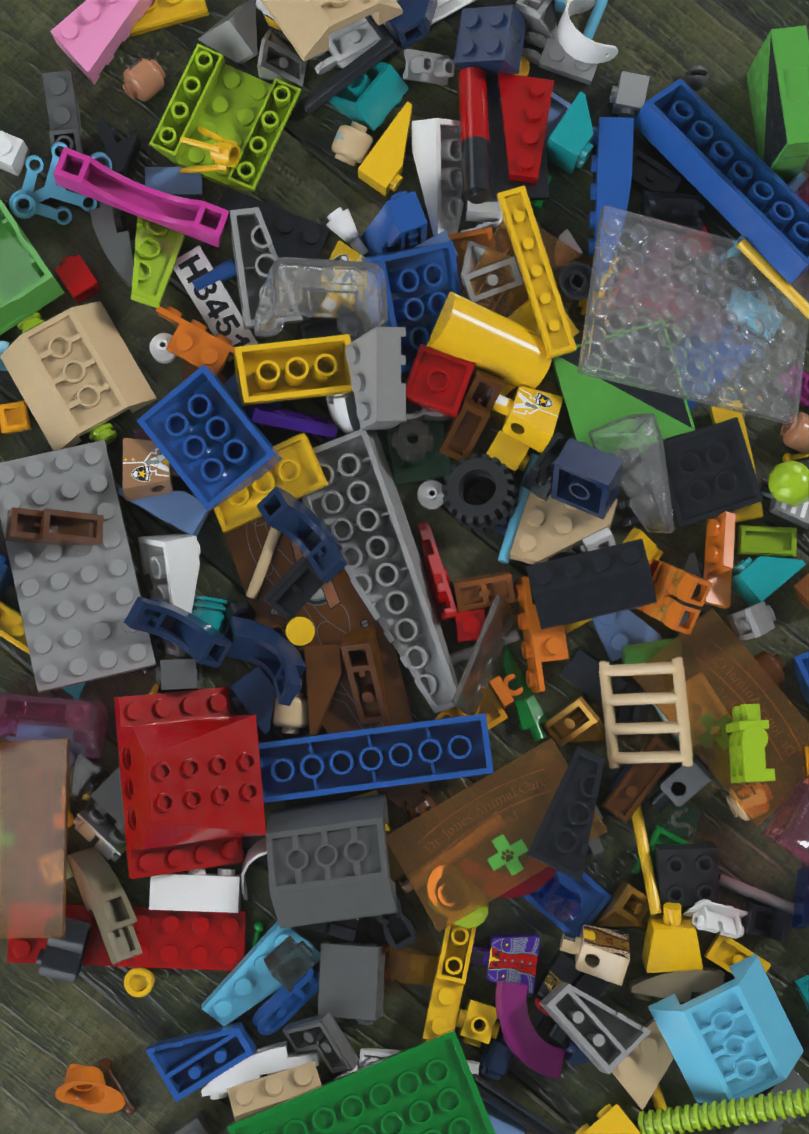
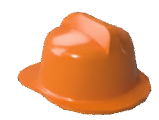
(87, 1089)

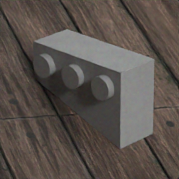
(376, 377)
(594, 1027)

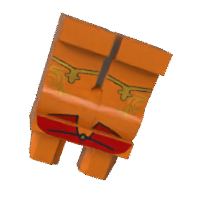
(672, 583)

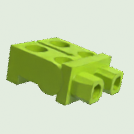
(748, 745)

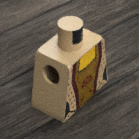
(599, 952)

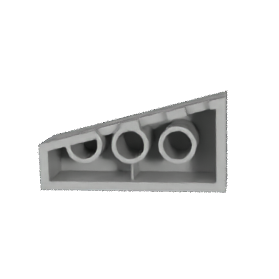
(253, 259)

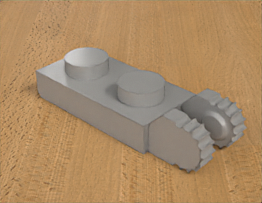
(556, 59)

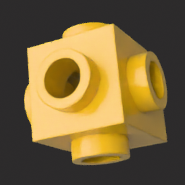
(474, 1011)

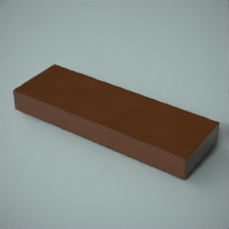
(636, 783)

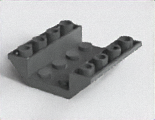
(330, 861)

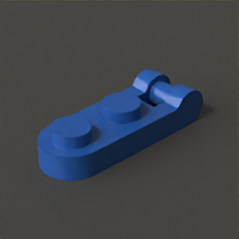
(285, 1004)

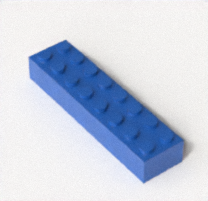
(729, 176)
(375, 758)

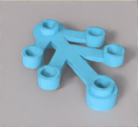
(49, 190)

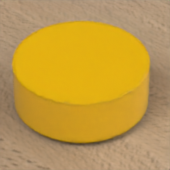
(299, 631)
(139, 981)

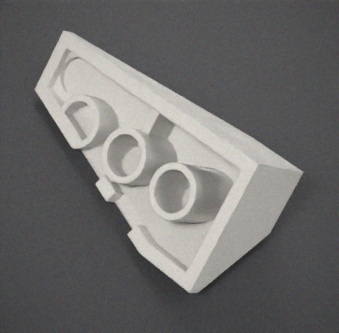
(439, 168)

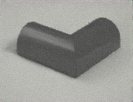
(325, 1035)

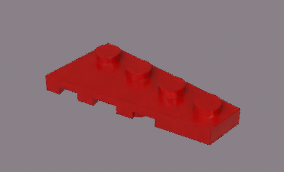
(525, 115)

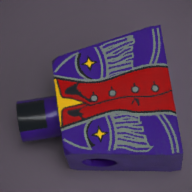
(509, 958)

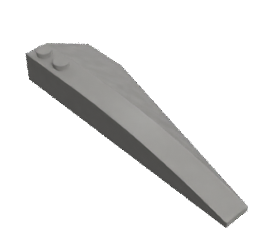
(382, 557)

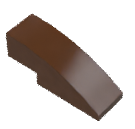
(472, 415)
(54, 527)

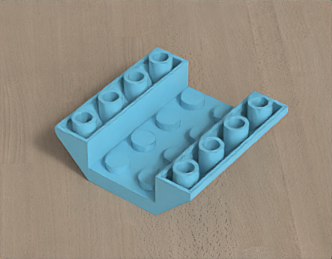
(730, 1037)

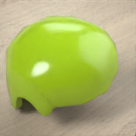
(790, 483)

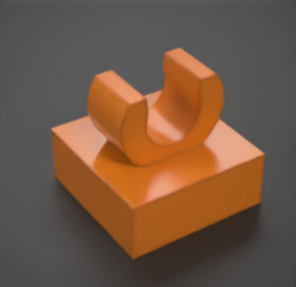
(502, 691)

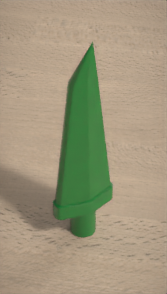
(526, 705)

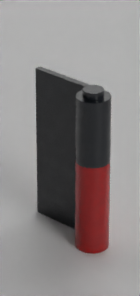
(484, 142)

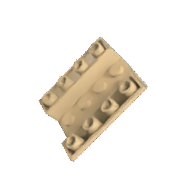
(311, 21)
(76, 373)

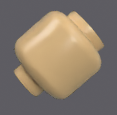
(352, 143)
(292, 716)

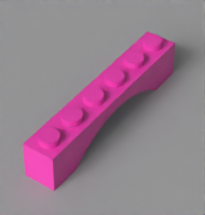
(177, 213)

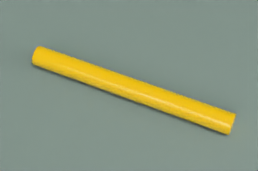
(774, 276)
(646, 862)

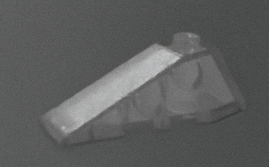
(644, 469)

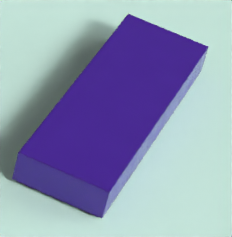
(292, 420)

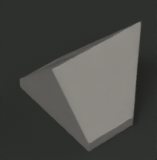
(539, 17)
(235, 34)
(279, 61)
(472, 256)

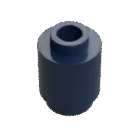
(496, 1058)

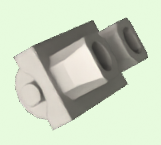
(428, 67)

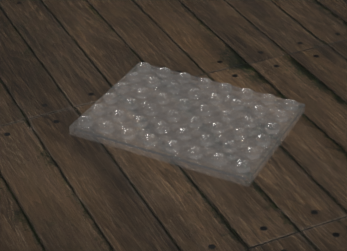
(691, 319)

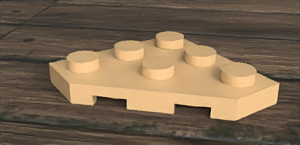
(553, 528)

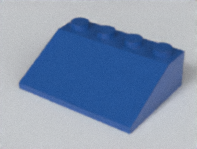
(417, 290)
(209, 438)

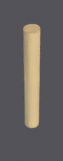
(263, 563)

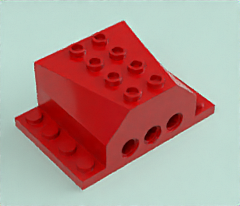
(187, 780)

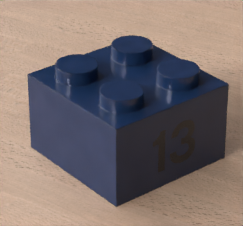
(491, 39)
(586, 478)

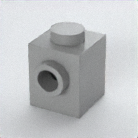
(629, 94)

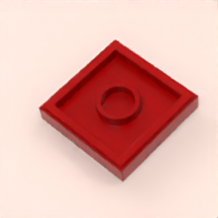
(438, 381)

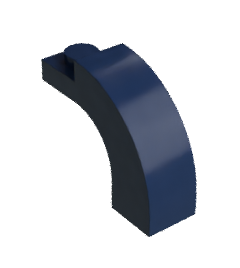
(306, 530)
(181, 628)
(269, 651)

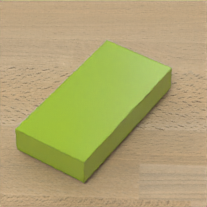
(767, 541)

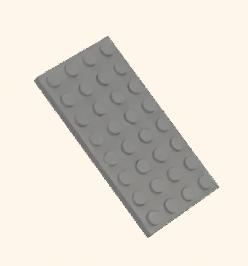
(74, 594)

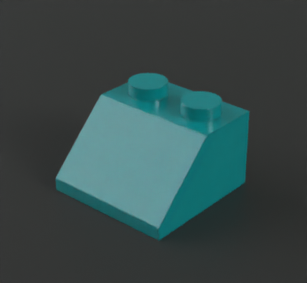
(371, 96)
(571, 139)
(762, 576)

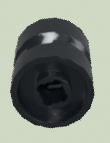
(573, 281)

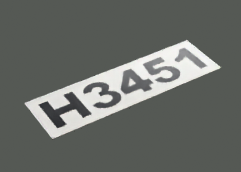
(212, 301)

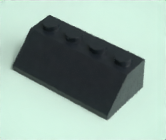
(591, 584)

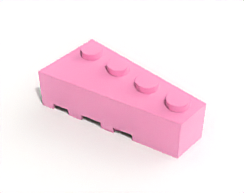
(96, 31)

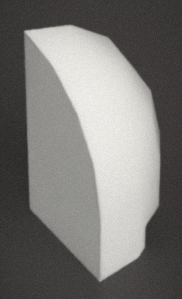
(343, 412)

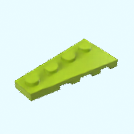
(153, 261)

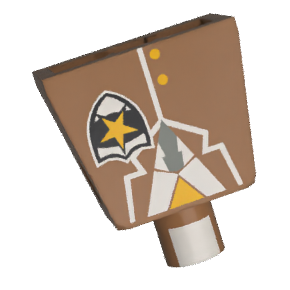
(145, 470)

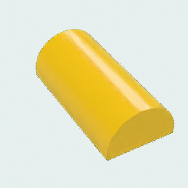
(490, 342)
(292, 370)

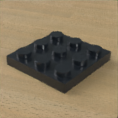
(710, 472)

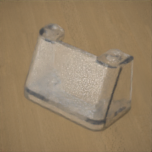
(323, 288)

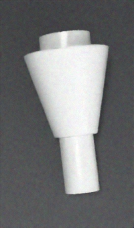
(343, 225)

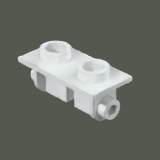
(717, 917)

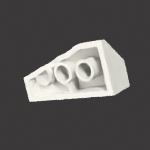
(173, 571)

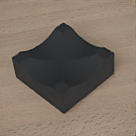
(686, 872)

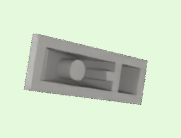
(752, 621)

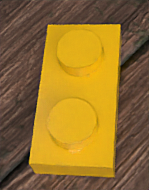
(726, 952)

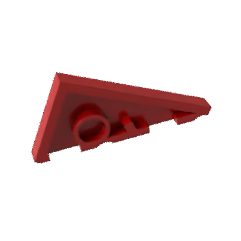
(437, 575)

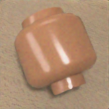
(143, 79)
(797, 435)

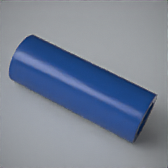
(220, 272)

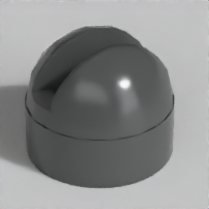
(697, 82)

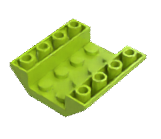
(230, 106)

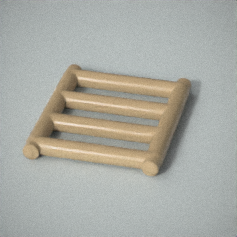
(677, 696)

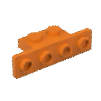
(195, 344)
(719, 558)
(538, 644)

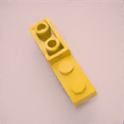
(449, 981)

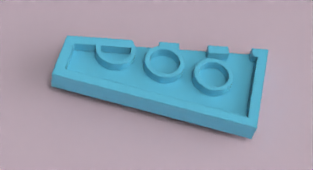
(251, 979)

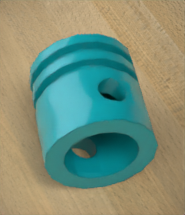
(210, 611)

